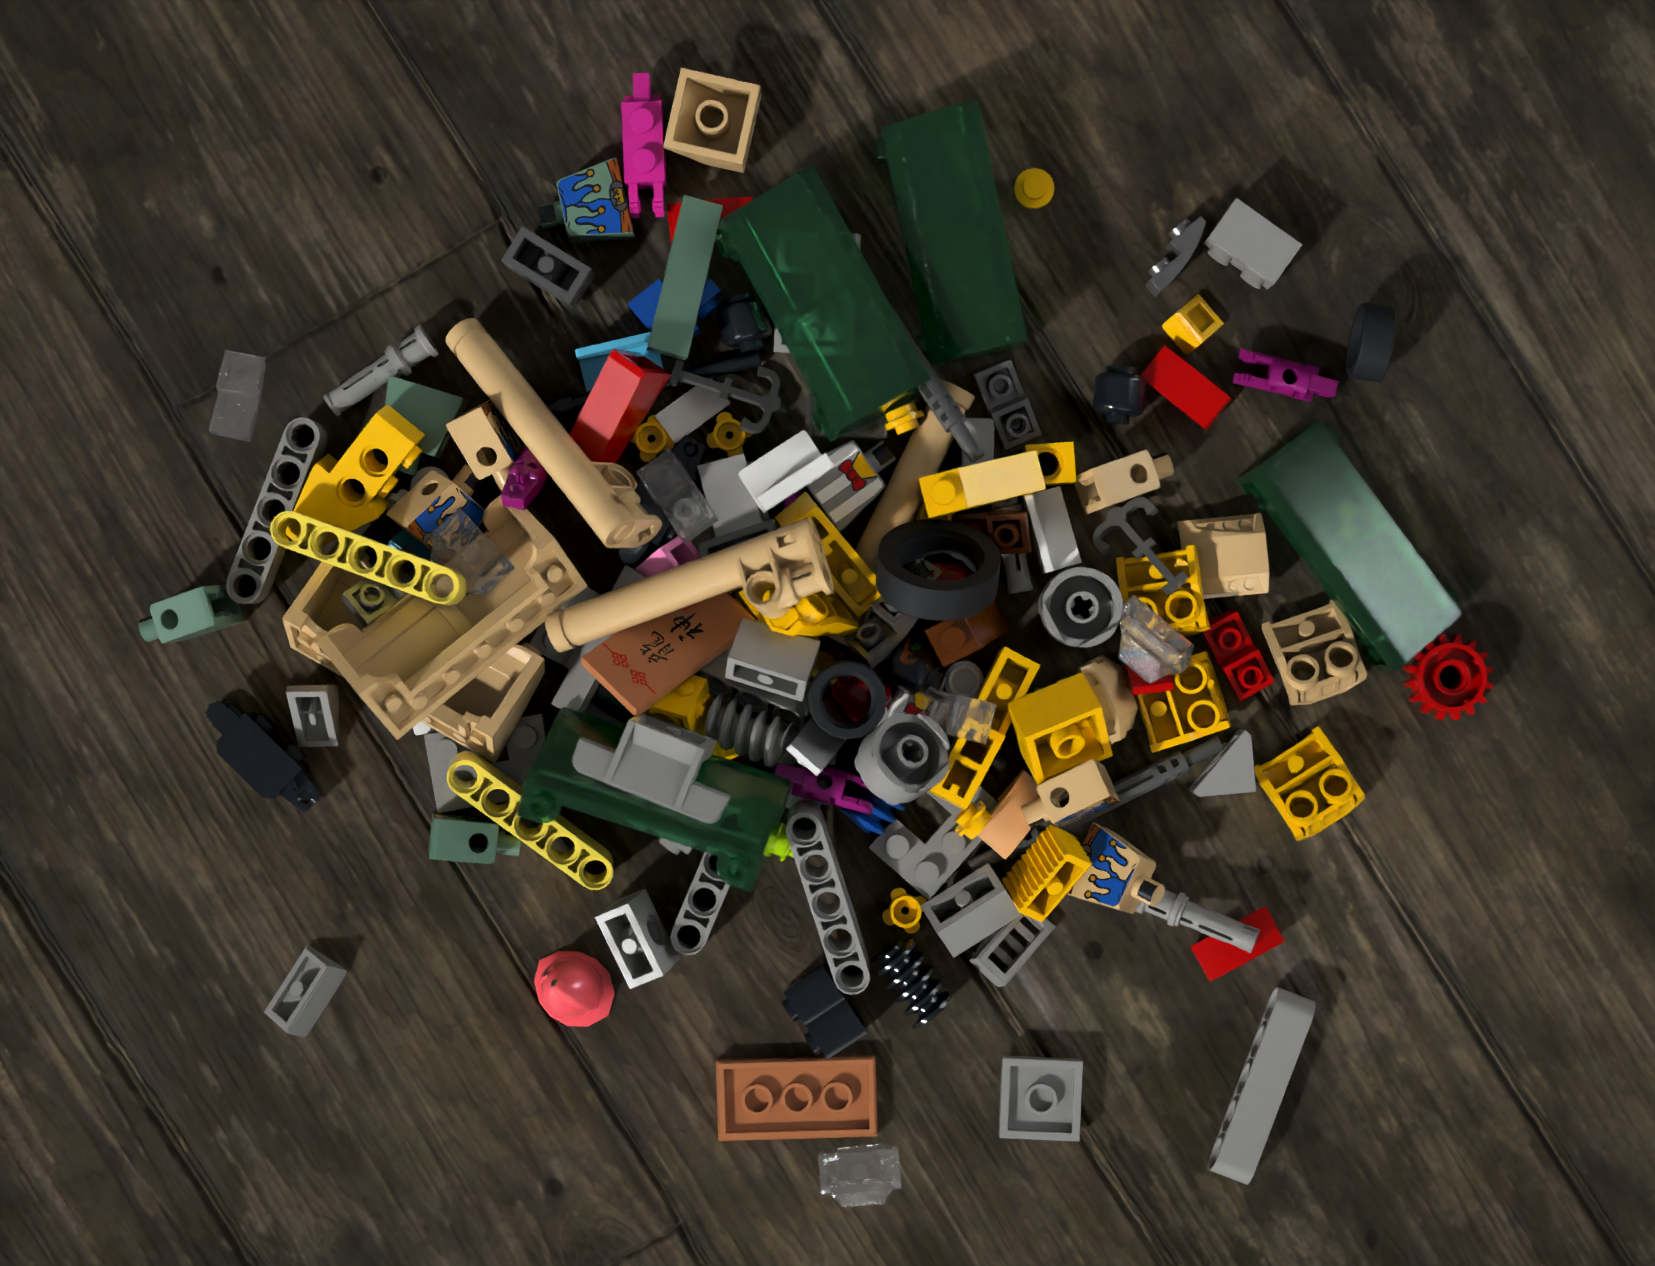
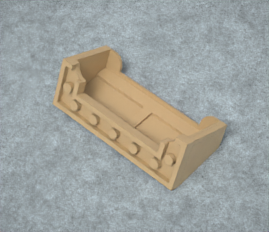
(430, 650)
(476, 716)

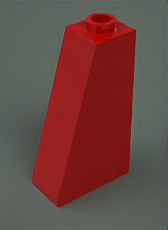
(617, 404)

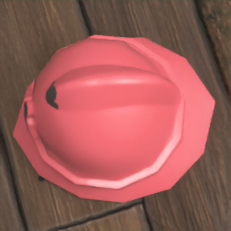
(574, 988)

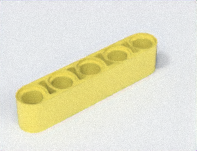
(350, 552)
(537, 838)

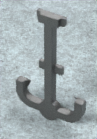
(768, 404)
(1118, 519)

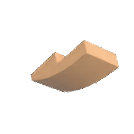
(1007, 821)

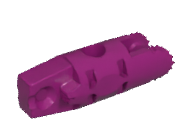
(1303, 377)
(523, 481)
(806, 786)

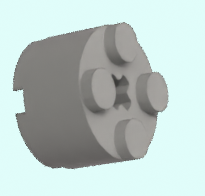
(1102, 614)
(903, 757)

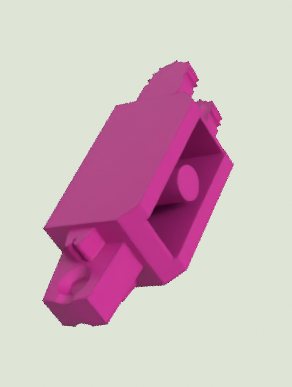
(643, 145)

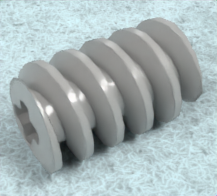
(748, 733)

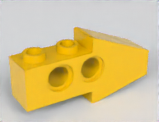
(329, 489)
(969, 761)

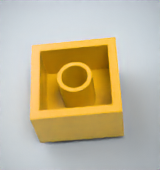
(1060, 727)

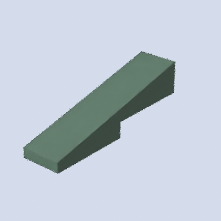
(684, 278)

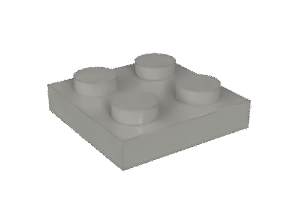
(1040, 1098)

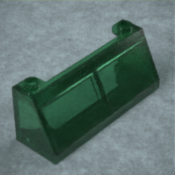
(953, 234)
(824, 303)
(1352, 546)
(740, 838)

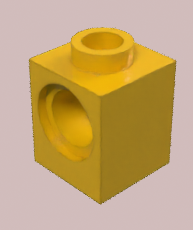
(1064, 459)

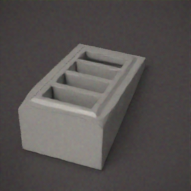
(989, 969)

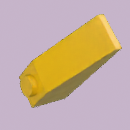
(981, 484)
(849, 572)

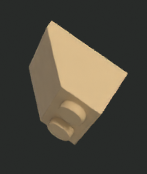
(713, 119)

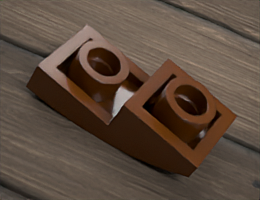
(1005, 527)

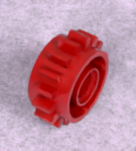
(1469, 682)

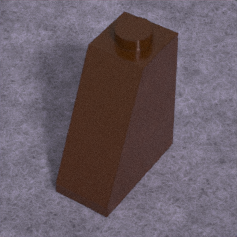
(960, 637)

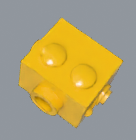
(685, 704)

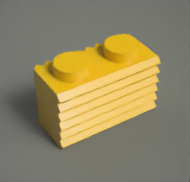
(1046, 872)

